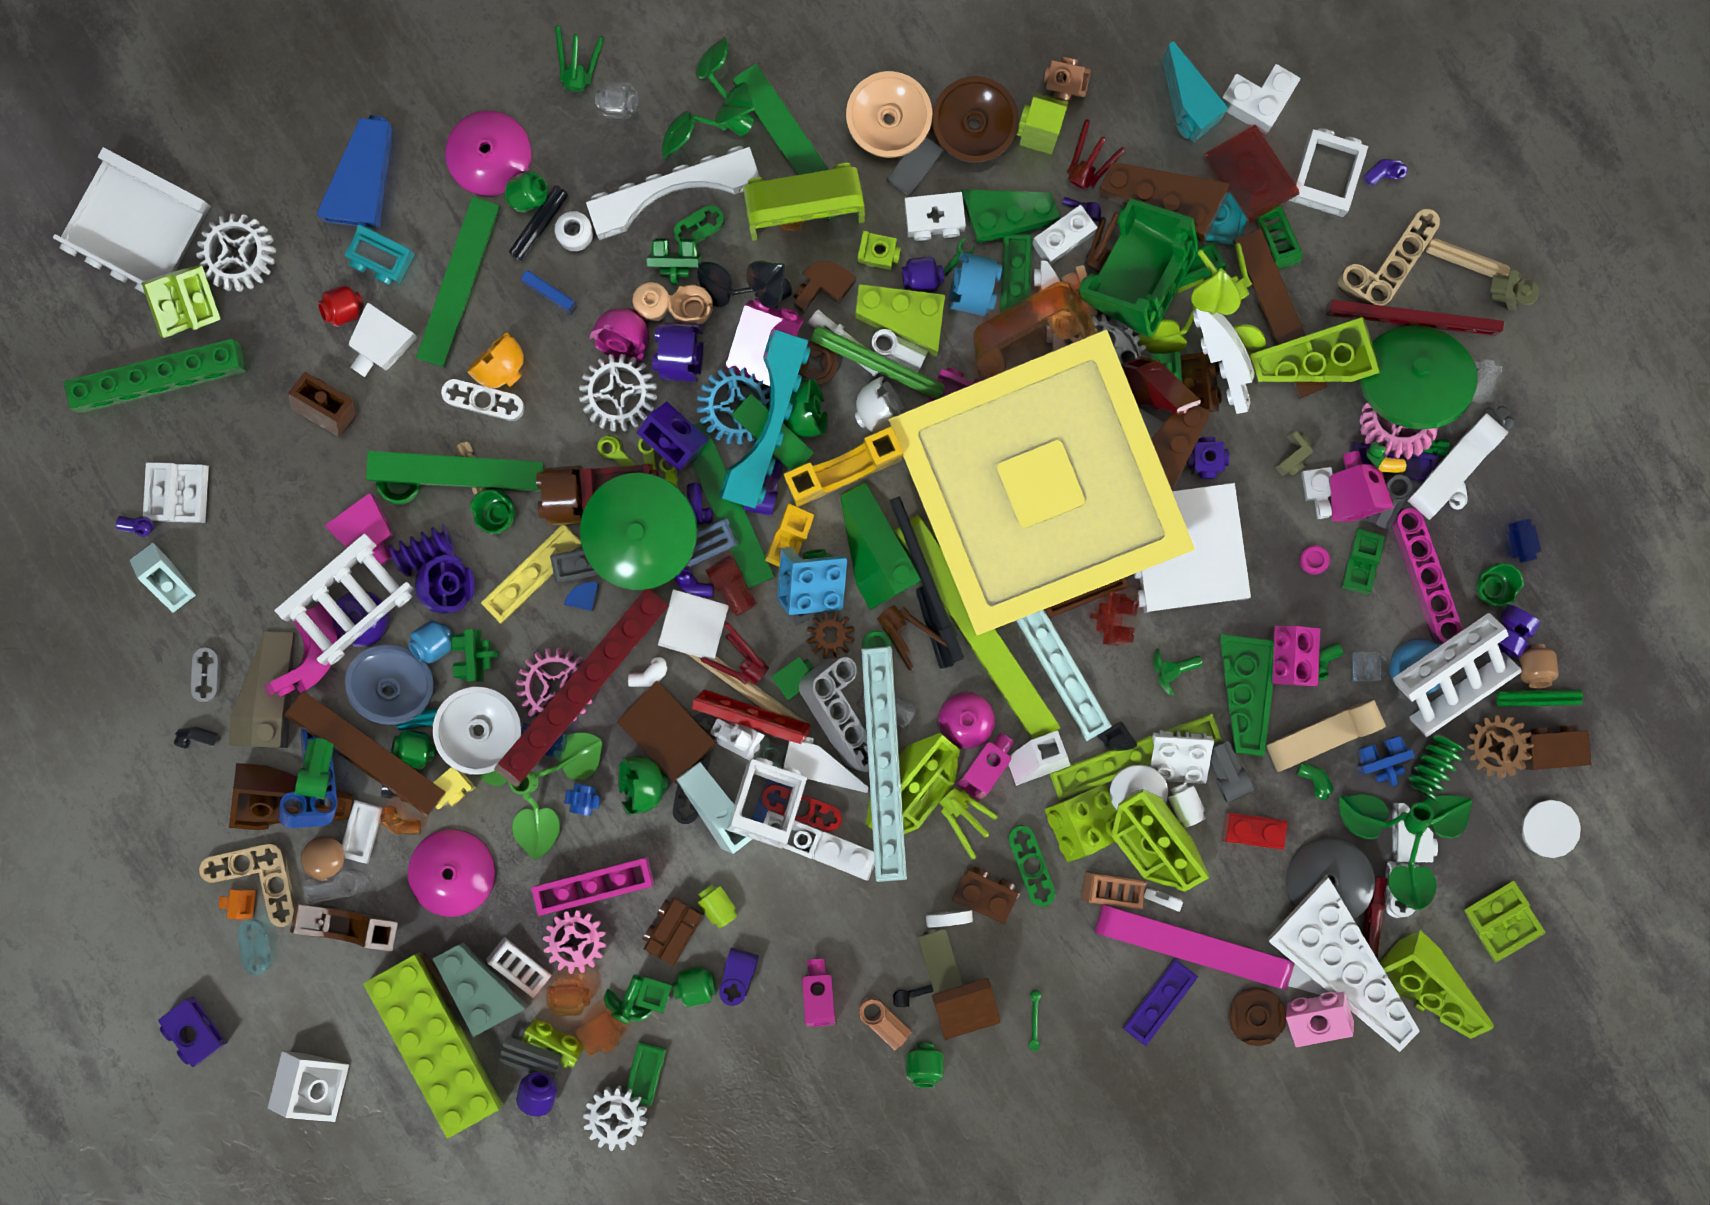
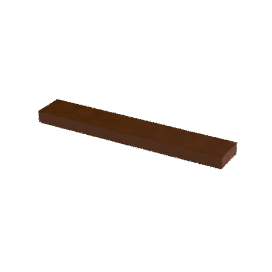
(1273, 298)
(365, 754)

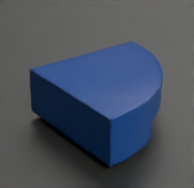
(583, 596)

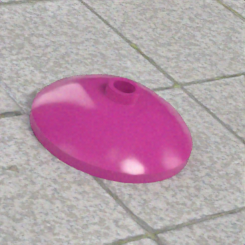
(487, 172)
(471, 868)

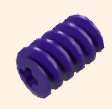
(422, 551)

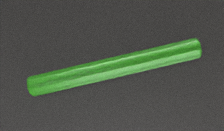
(877, 362)

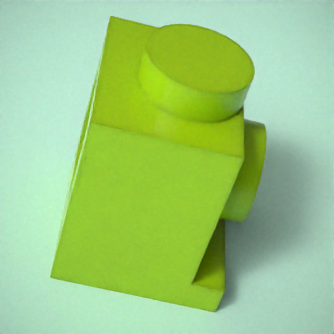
(868, 256)

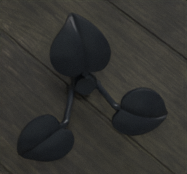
(763, 278)

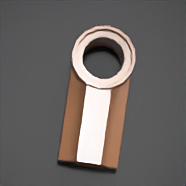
(885, 1023)

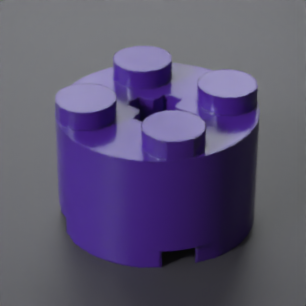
(678, 352)

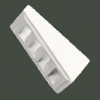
(497, 953)

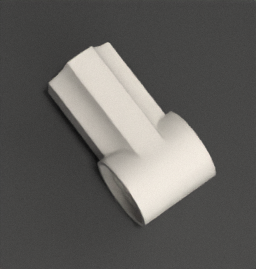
(901, 350)

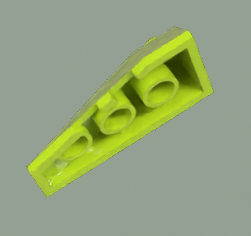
(1427, 978)

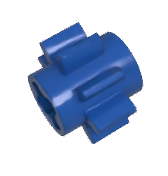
(582, 799)

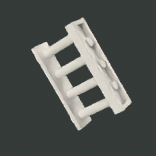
(340, 571)
(1447, 660)

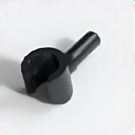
(901, 997)

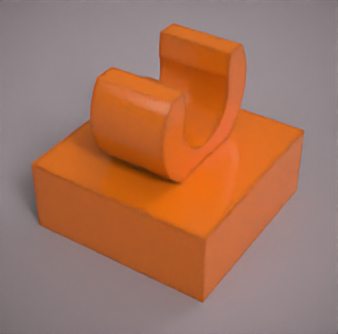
(239, 904)

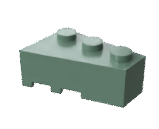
(477, 990)

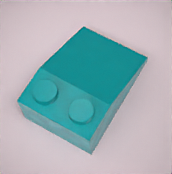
(1193, 100)

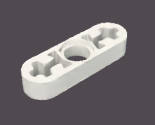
(501, 412)

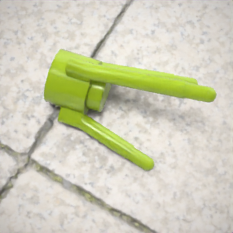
(1242, 283)
(956, 804)

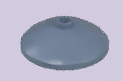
(390, 670)

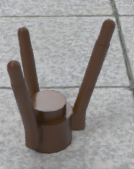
(1098, 253)
(894, 622)

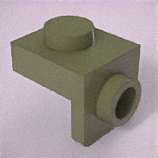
(1295, 461)

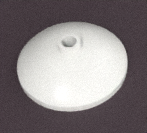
(455, 729)

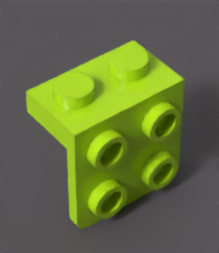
(1083, 823)

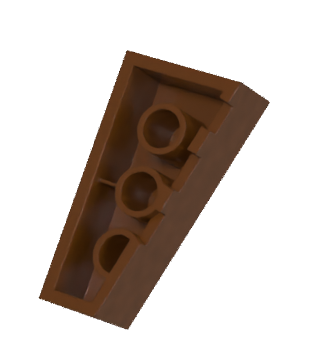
(1171, 191)

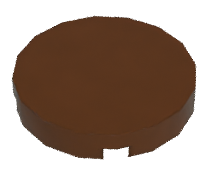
(1257, 1016)

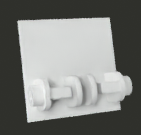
(1182, 758)

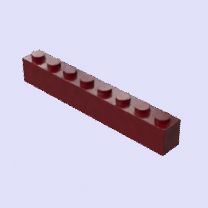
(581, 687)

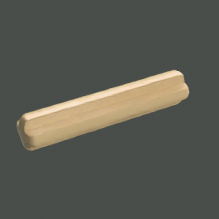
(1466, 258)

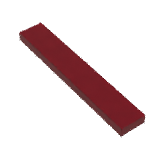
(1414, 317)

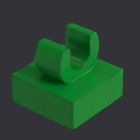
(653, 994)

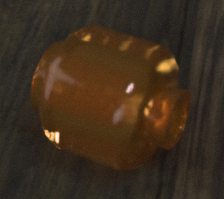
(567, 997)

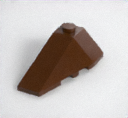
(258, 797)

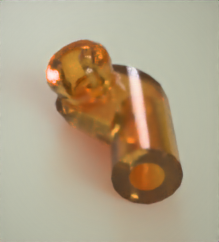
(396, 825)

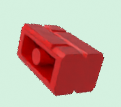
(1254, 830)

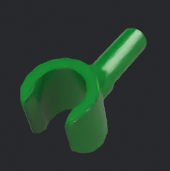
(955, 261)

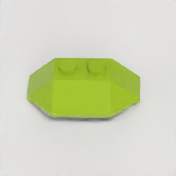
(926, 776)
(1157, 842)

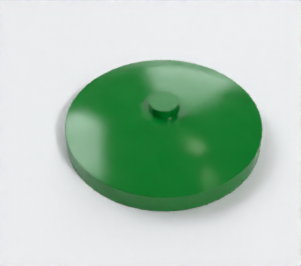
(1422, 378)
(638, 531)

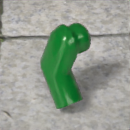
(1326, 655)
(1321, 781)

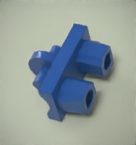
(1396, 753)

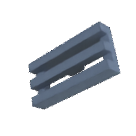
(728, 533)

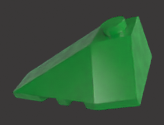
(876, 553)

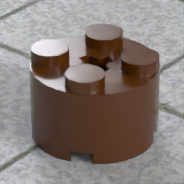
(560, 495)

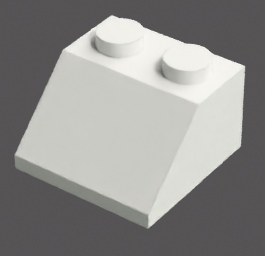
(307, 1087)

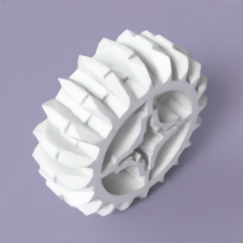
(244, 245)
(631, 391)

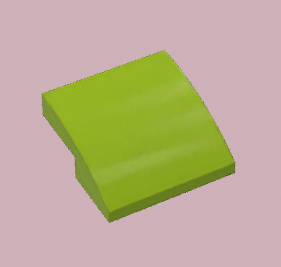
(180, 301)
(1504, 921)

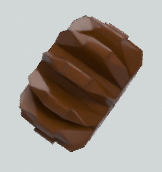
(820, 635)

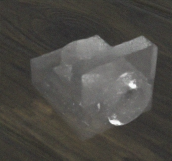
(1487, 379)

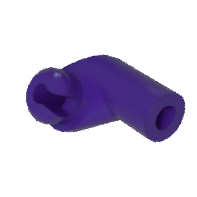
(694, 497)
(141, 525)

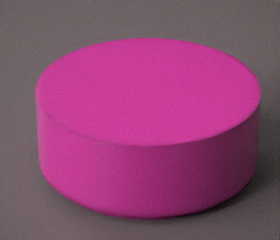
(1314, 560)

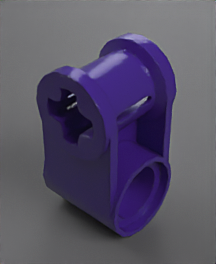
(738, 971)

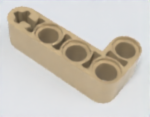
(1396, 257)
(1326, 734)

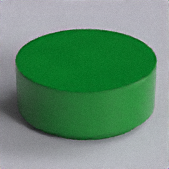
(875, 639)

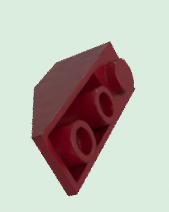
(1158, 386)

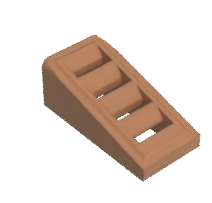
(1090, 887)

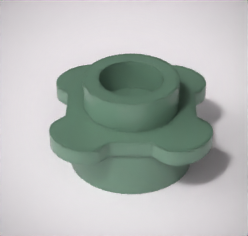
(778, 750)

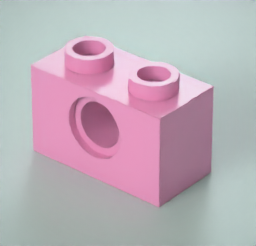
(1311, 1030)

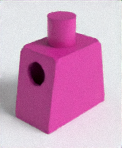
(1358, 490)
(368, 518)
(979, 775)
(818, 1009)

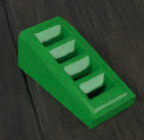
(1285, 254)

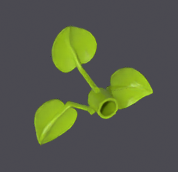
(1212, 295)

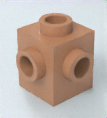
(1076, 80)

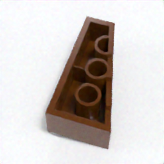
(1177, 439)

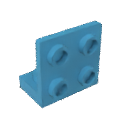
(810, 583)

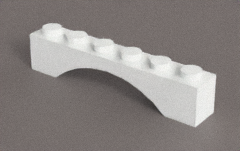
(617, 211)

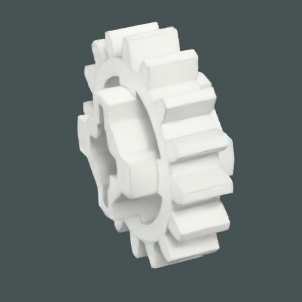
(626, 1118)

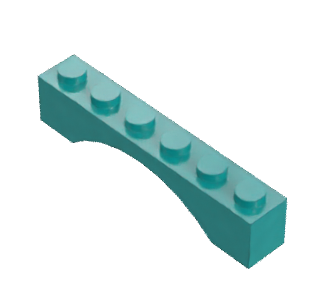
(746, 477)

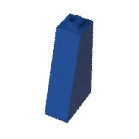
(361, 176)

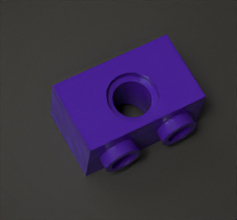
(672, 436)
(207, 1038)

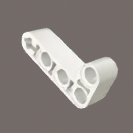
(1457, 466)

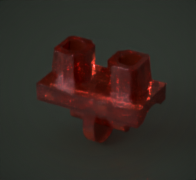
(1111, 617)

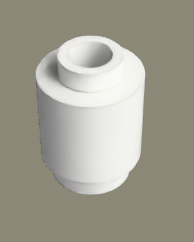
(1187, 805)

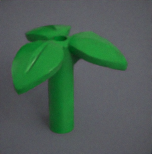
(1169, 670)
(623, 1010)

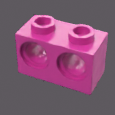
(1296, 656)

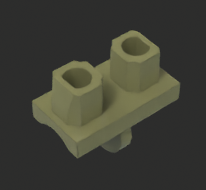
(1514, 290)

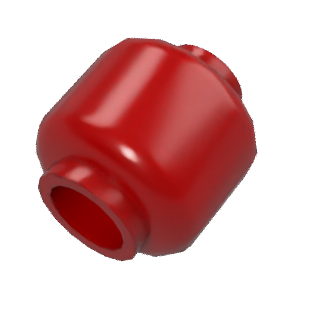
(340, 306)

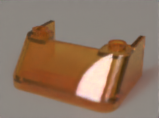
(1054, 305)

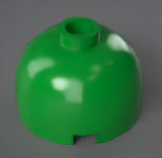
(806, 414)
(641, 784)

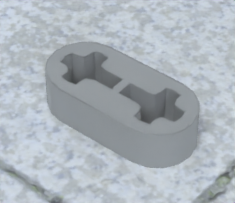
(213, 675)

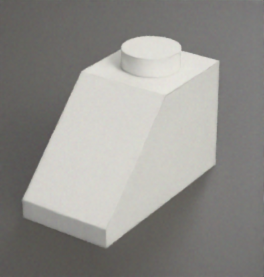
(1403, 840)

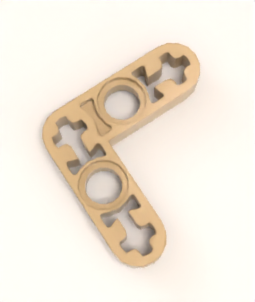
(266, 873)

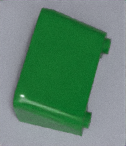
(1143, 267)

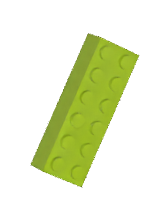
(433, 1045)

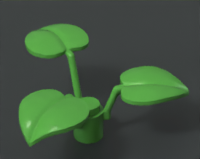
(539, 829)

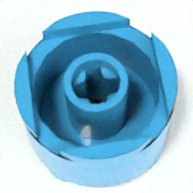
(974, 284)

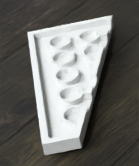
(1333, 951)

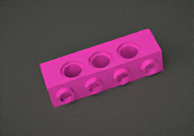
(592, 886)

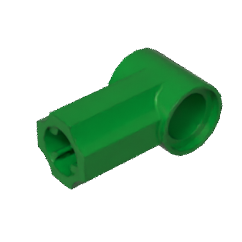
(314, 774)

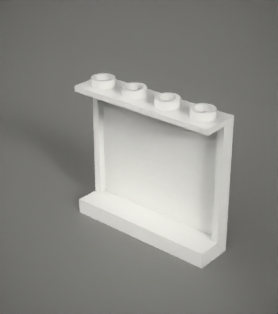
(133, 222)
(1216, 566)

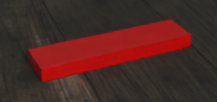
(751, 716)

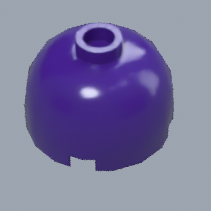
(444, 584)
(356, 613)

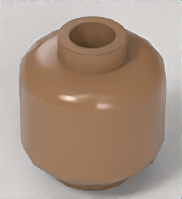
(1538, 666)

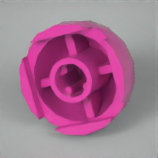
(620, 333)
(966, 720)

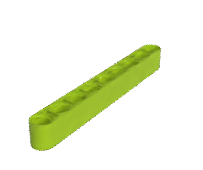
(986, 646)

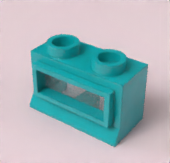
(378, 255)

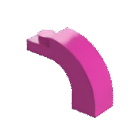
(309, 669)

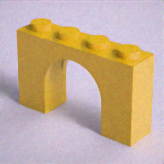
(815, 481)

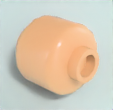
(651, 301)

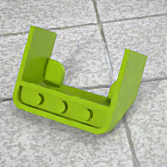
(803, 197)

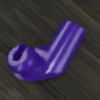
(1387, 169)
(690, 585)

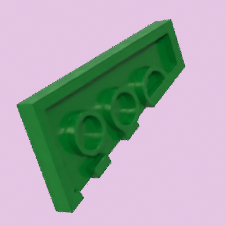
(1248, 690)

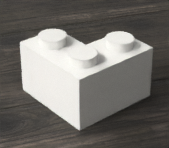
(1257, 104)

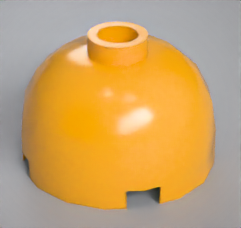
(498, 364)

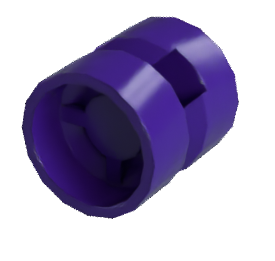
(1525, 627)

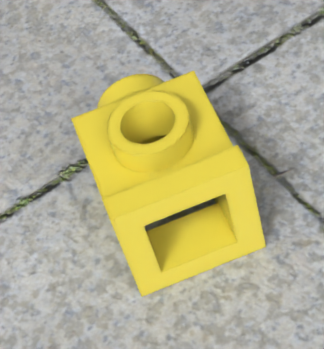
(453, 783)

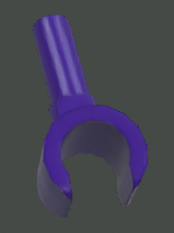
(1092, 208)

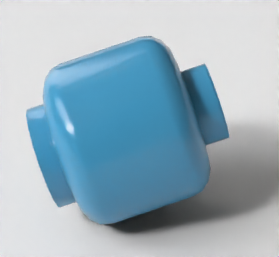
(430, 642)

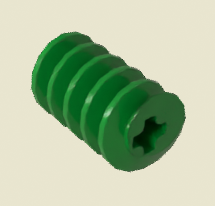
(1435, 766)

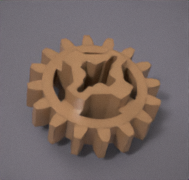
(1506, 754)

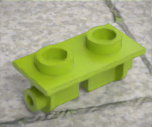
(544, 1036)

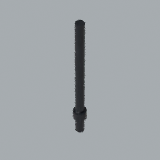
(948, 632)

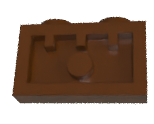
(1201, 378)
(986, 895)

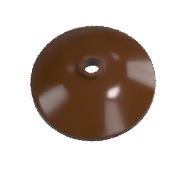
(981, 101)

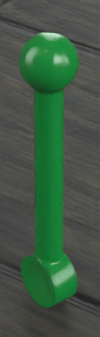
(1034, 1044)

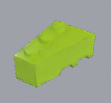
(1042, 122)
(906, 313)

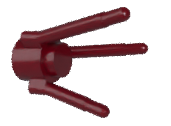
(1083, 174)
(752, 666)

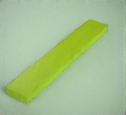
(1105, 766)

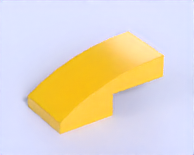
(789, 533)

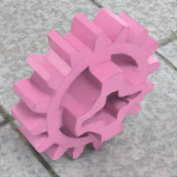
(577, 954)

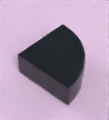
(1117, 738)

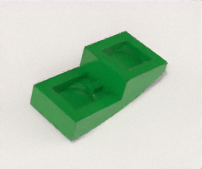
(1363, 561)

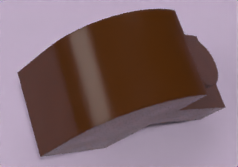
(826, 278)

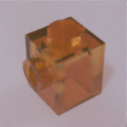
(599, 1033)

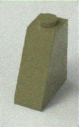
(939, 960)

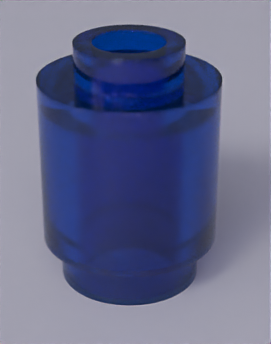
(1523, 540)

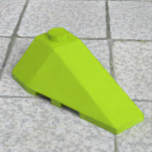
(1328, 355)

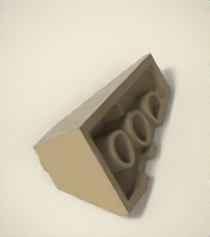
(256, 716)

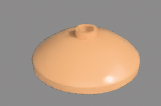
(889, 95)

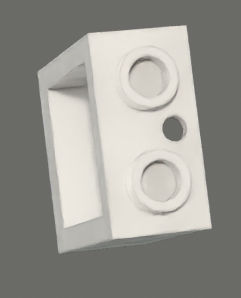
(1319, 199)
(757, 830)

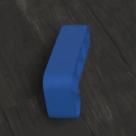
(308, 814)

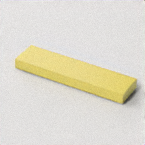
(529, 575)

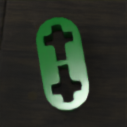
(698, 218)

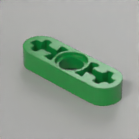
(1031, 889)

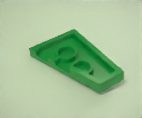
(1007, 212)

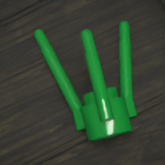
(574, 77)

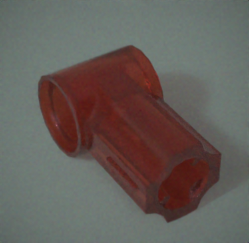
(729, 581)

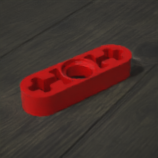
(823, 808)

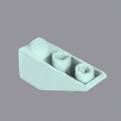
(712, 806)

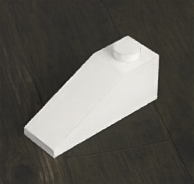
(820, 766)

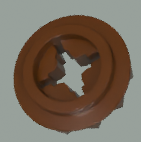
(828, 363)

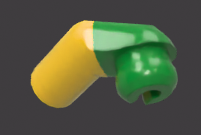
(1382, 462)

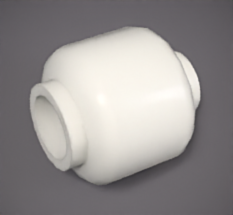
(573, 240)

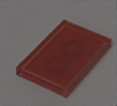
(1254, 173)

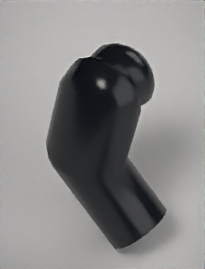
(195, 734)

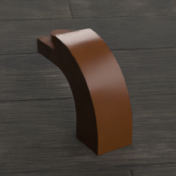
(345, 925)

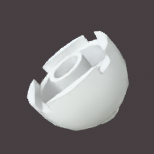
(876, 405)

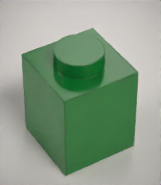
(790, 676)

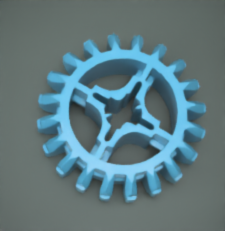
(733, 392)

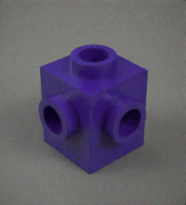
(1200, 465)

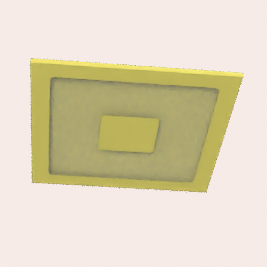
(1042, 483)

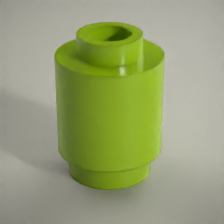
(717, 906)

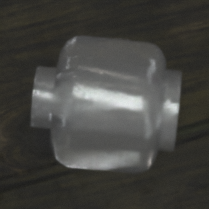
(617, 100)

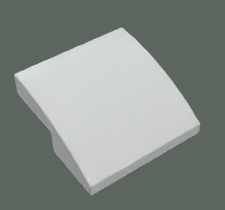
(175, 492)

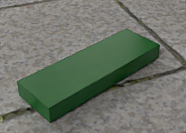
(1015, 270)
(753, 416)

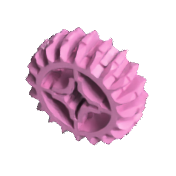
(1397, 441)
(536, 669)

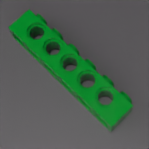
(155, 376)

